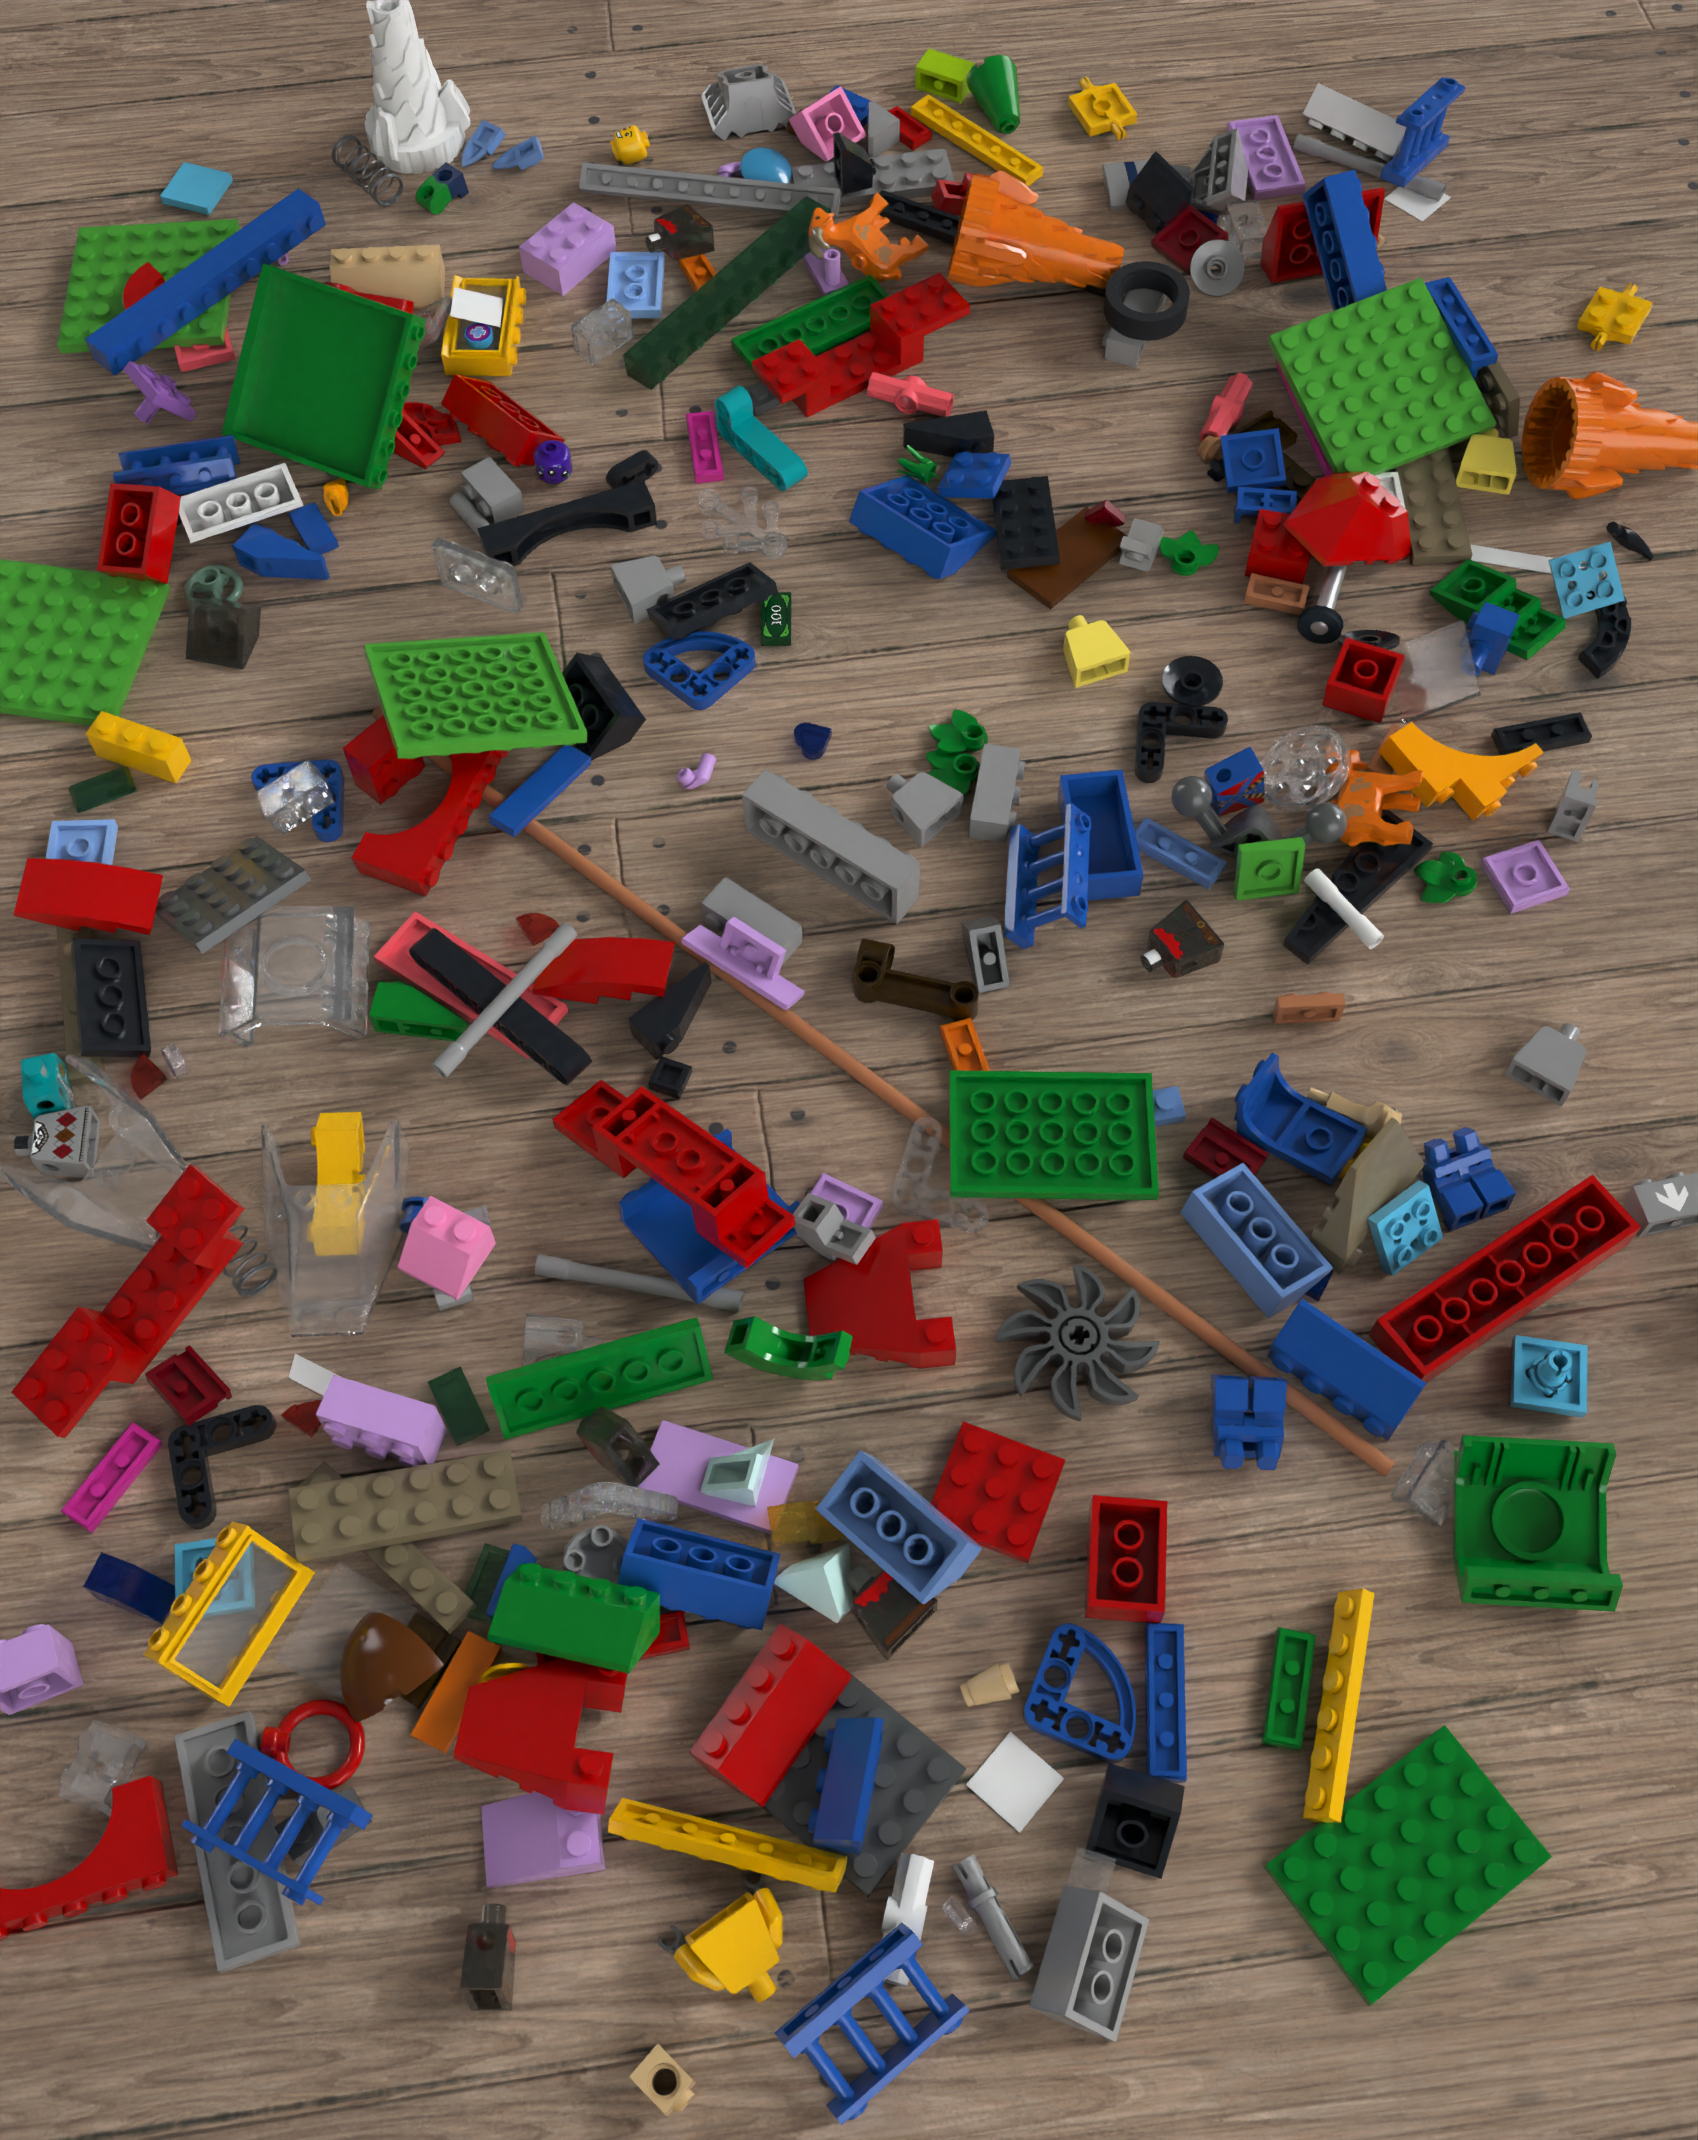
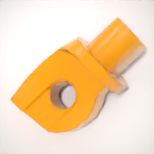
(336, 496)

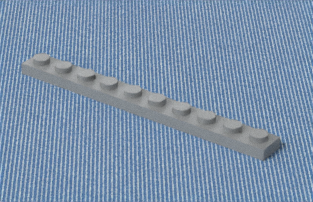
(702, 189)

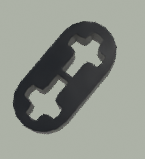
(633, 469)

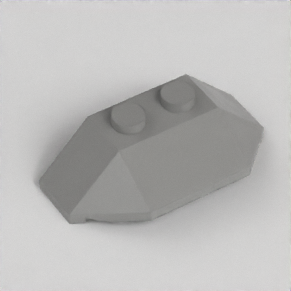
(1220, 173)

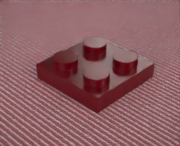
(1185, 235)

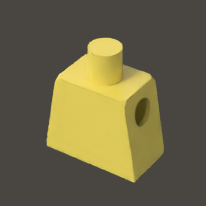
(1488, 464)
(1093, 651)

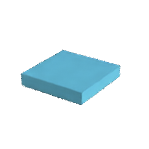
(196, 188)

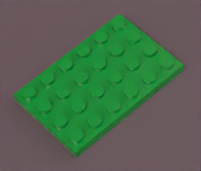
(1052, 1135)
(1407, 1864)

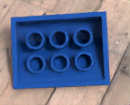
(920, 525)

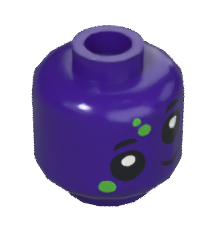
(553, 462)

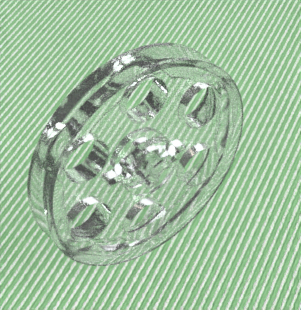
(1315, 765)

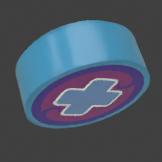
(478, 336)

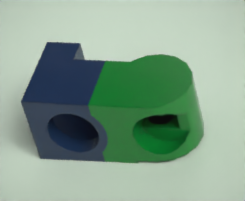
(441, 189)

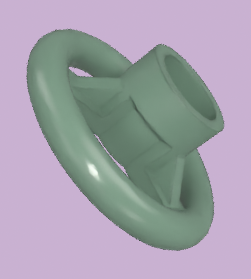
(211, 581)

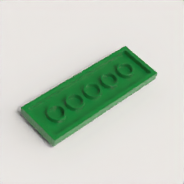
(817, 324)
(599, 1376)

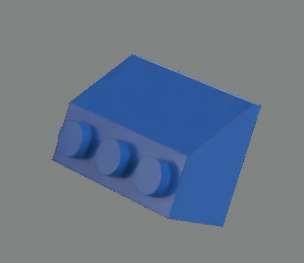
(847, 1784)

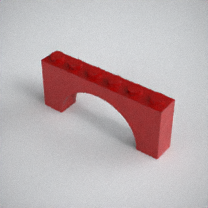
(416, 855)
(129, 1856)

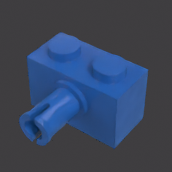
(1490, 636)

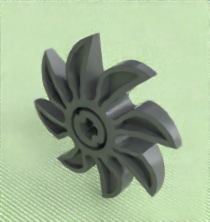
(1073, 1358)

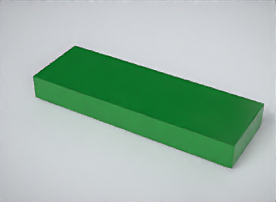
(1288, 1689)

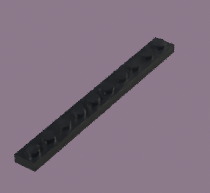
(932, 222)

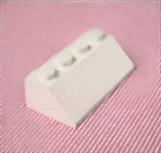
(1355, 121)
(238, 502)

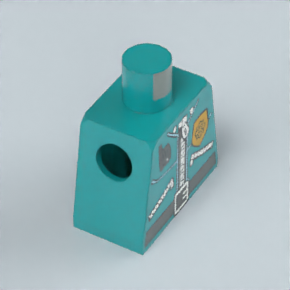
(46, 1080)

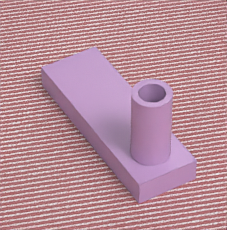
(826, 271)

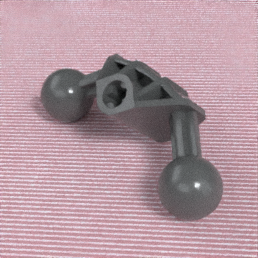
(1193, 798)

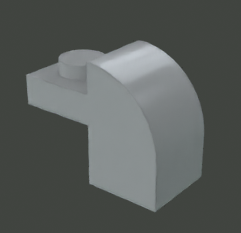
(1141, 545)
(828, 1232)

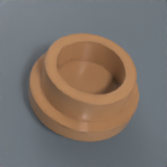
(1210, 449)

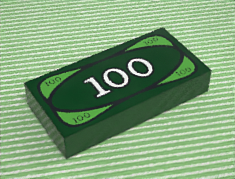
(776, 620)

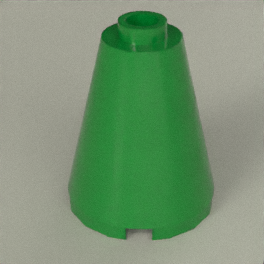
(996, 91)

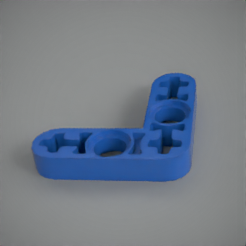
(336, 785)

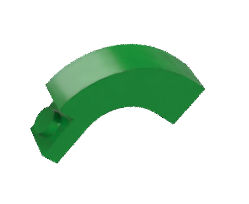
(788, 1353)

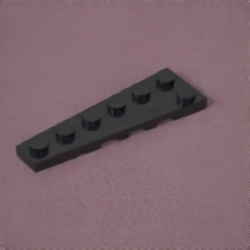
(1362, 881)

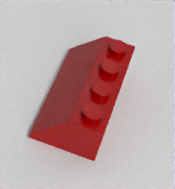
(497, 419)
(770, 1715)

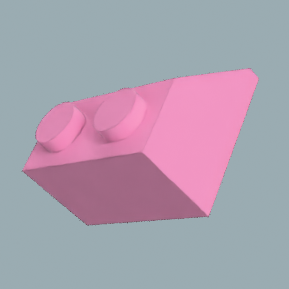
(823, 118)
(445, 1247)

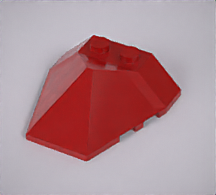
(1351, 520)

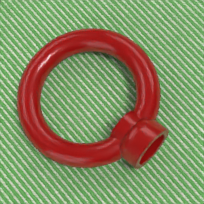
(277, 1740)

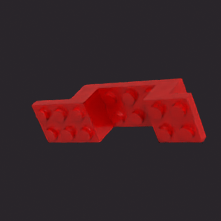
(888, 348)
(719, 1184)
(145, 1310)

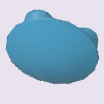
(765, 165)

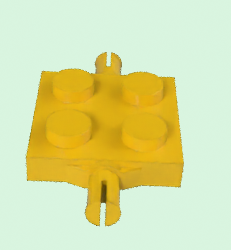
(1102, 109)
(1614, 316)

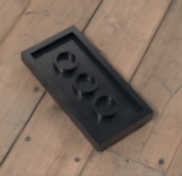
(1025, 524)
(712, 601)
(110, 998)

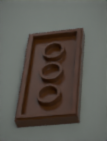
(1082, 552)

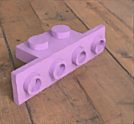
(747, 958)

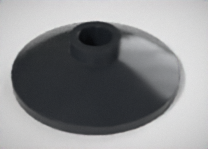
(1373, 637)
(1196, 672)

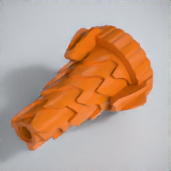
(1010, 240)
(1592, 430)

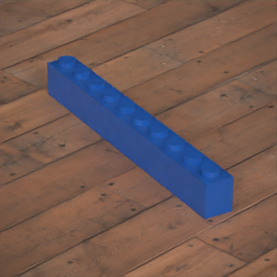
(205, 282)

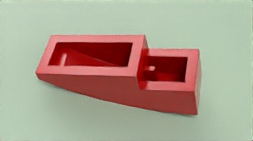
(950, 195)

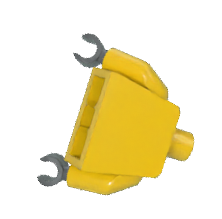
(735, 1944)

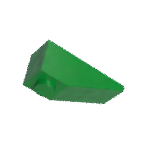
(408, 1012)

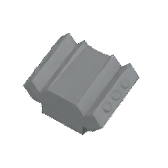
(747, 101)

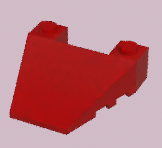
(877, 1300)
(530, 1727)

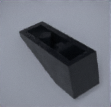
(951, 434)
(666, 1019)

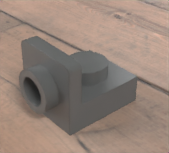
(762, 398)

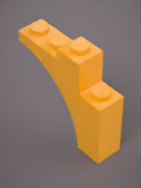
(1470, 779)

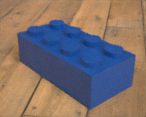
(1113, 847)

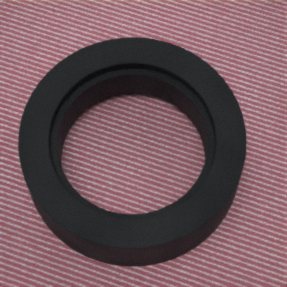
(1146, 276)

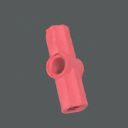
(910, 394)
(1227, 407)

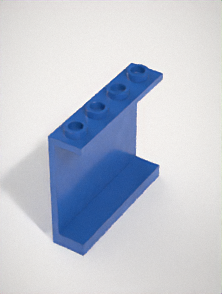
(669, 1233)

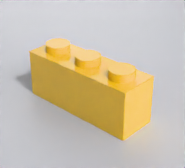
(138, 747)

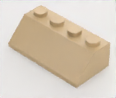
(394, 272)

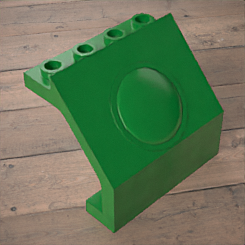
(1533, 1523)

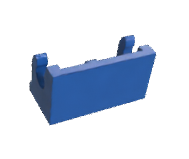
(1251, 500)

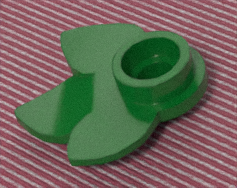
(1187, 553)
(960, 735)
(949, 769)
(1443, 877)

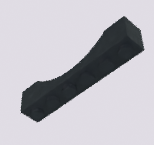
(620, 508)

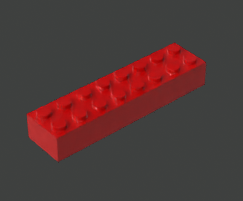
(1504, 1280)

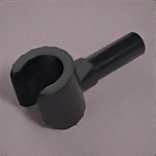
(1217, 470)

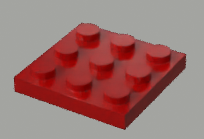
(997, 1490)

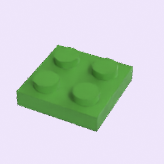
(1269, 868)

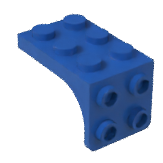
(1294, 1126)

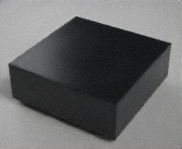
(670, 1077)

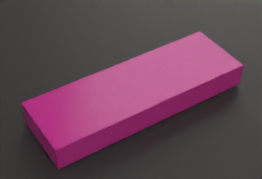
(704, 447)
(111, 1477)

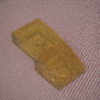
(800, 1523)

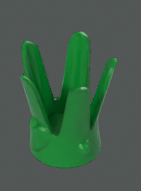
(923, 471)

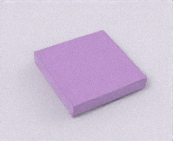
(1524, 876)
(851, 1202)

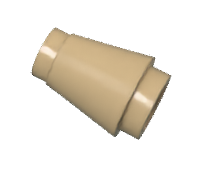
(990, 1686)

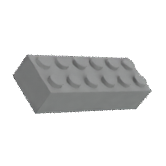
(831, 846)

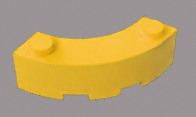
(339, 1148)

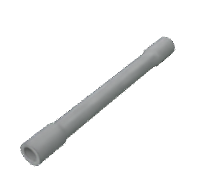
(1318, 149)
(458, 1050)
(566, 1269)

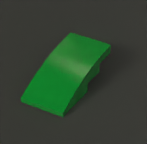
(1474, 584)

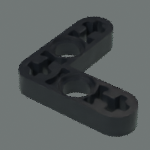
(1159, 729)
(203, 1446)

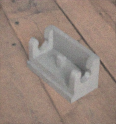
(1573, 808)

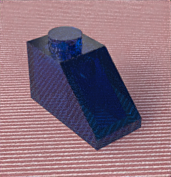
(130, 1588)

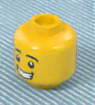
(630, 145)

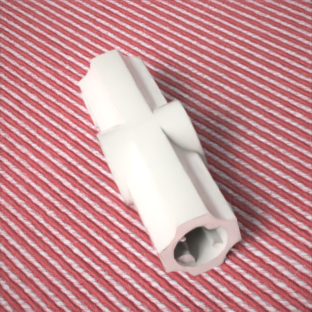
(907, 1902)

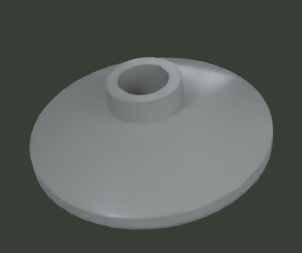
(1226, 258)

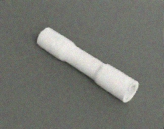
(1357, 922)

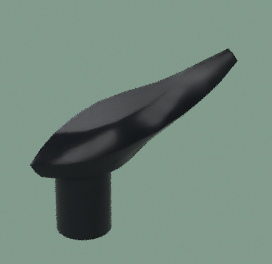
(1629, 539)

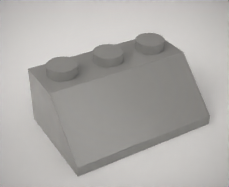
(1089, 1962)

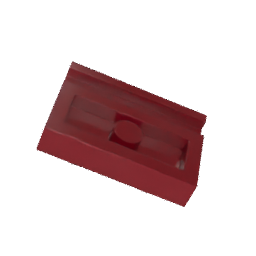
(1222, 1149)
(188, 1385)

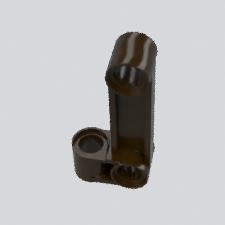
(908, 989)

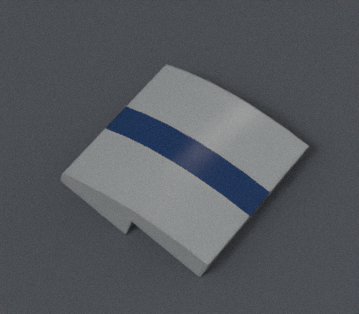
(1117, 181)

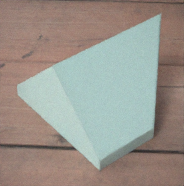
(738, 1475)
(821, 1582)

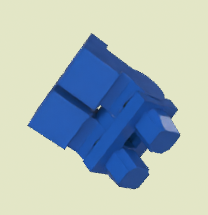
(1465, 1180)
(1248, 1434)

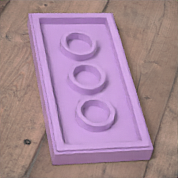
(1269, 158)
(683, 1466)

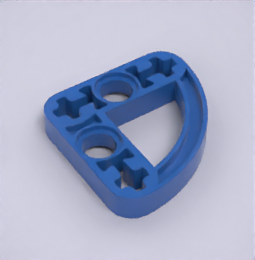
(703, 682)
(1054, 1697)

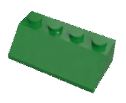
(576, 1617)

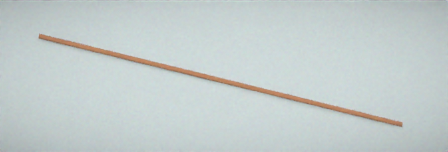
(913, 1112)

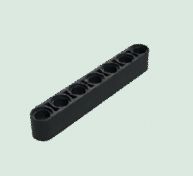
(520, 1022)

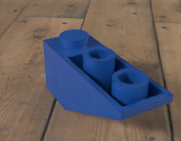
(275, 556)

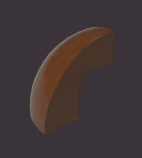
(382, 1663)

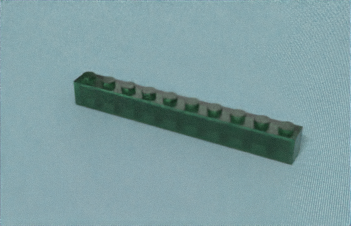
(722, 297)

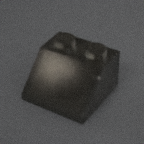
(222, 631)

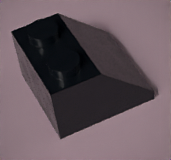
(1158, 193)
(1136, 1819)

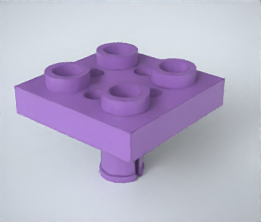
(159, 393)

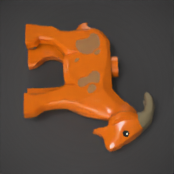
(864, 241)
(1365, 797)

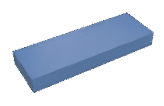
(1179, 853)

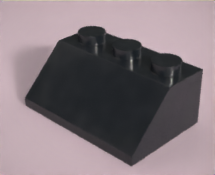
(602, 704)

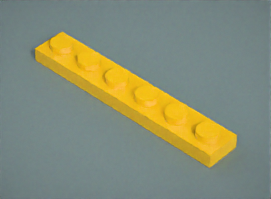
(976, 140)
(1338, 1707)
(728, 1845)

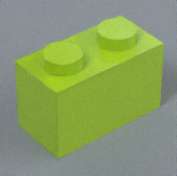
(943, 75)

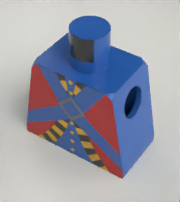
(1236, 782)

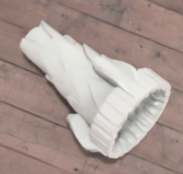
(412, 117)

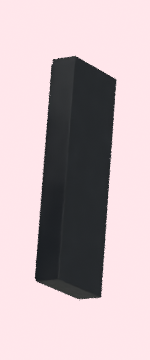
(1546, 733)

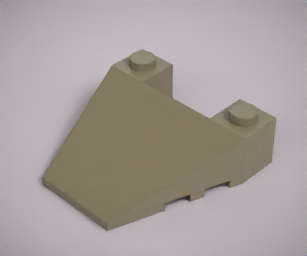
(1372, 1181)

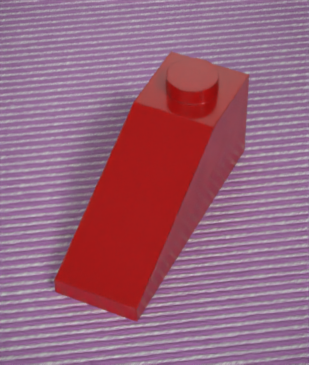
(415, 444)

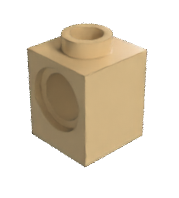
(646, 2073)

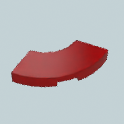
(141, 284)
(434, 423)

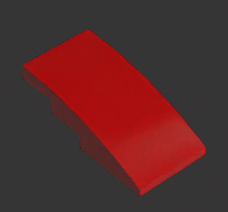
(88, 895)
(607, 969)

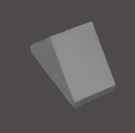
(882, 130)

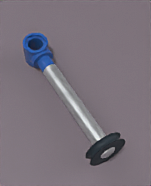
(1321, 622)

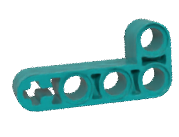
(756, 441)

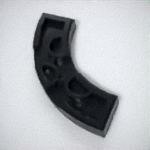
(1611, 639)

